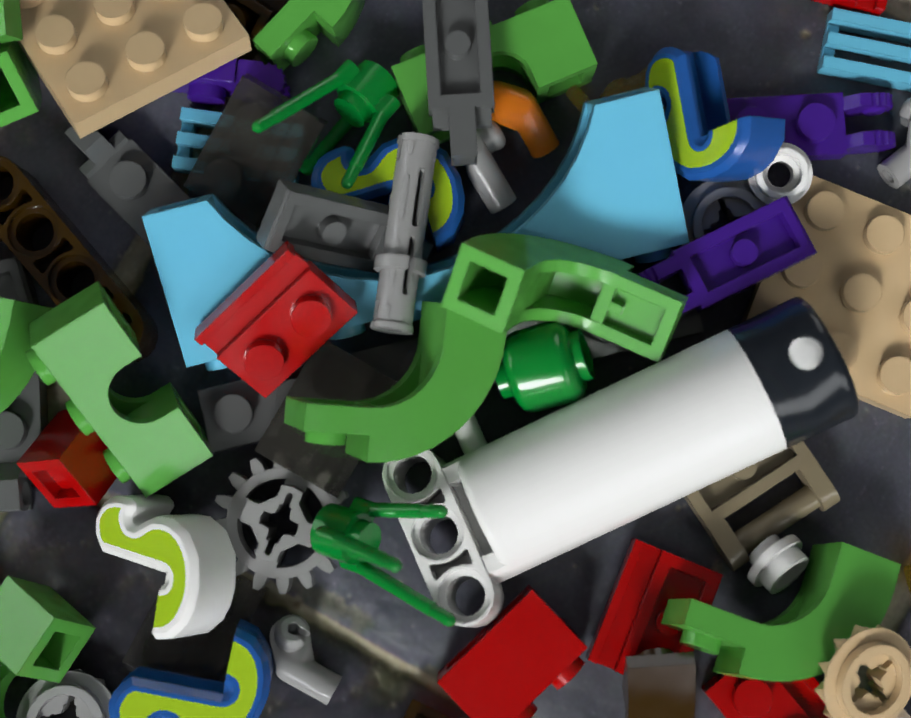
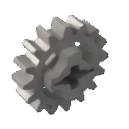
(256, 513)

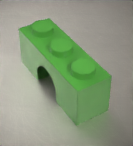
(538, 44)
(83, 349)
(37, 633)

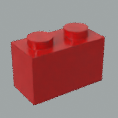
(513, 660)

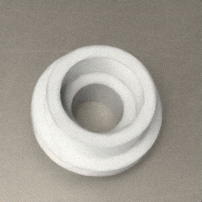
(798, 184)
(777, 562)

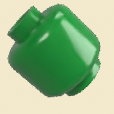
(545, 366)

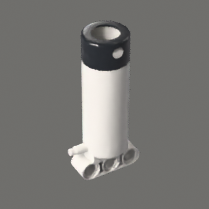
(624, 451)

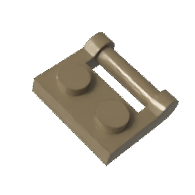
(731, 493)

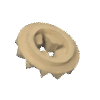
(888, 674)

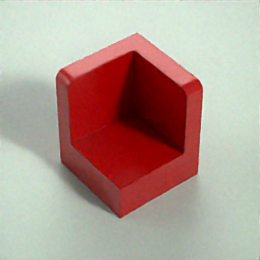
(67, 464)

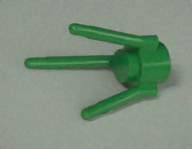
(364, 96)
(355, 540)

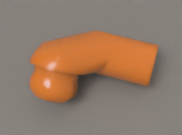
(520, 111)

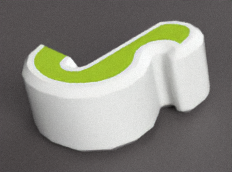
(186, 547)

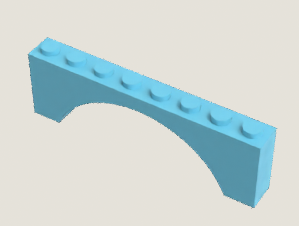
(608, 195)

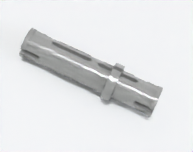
(401, 259)

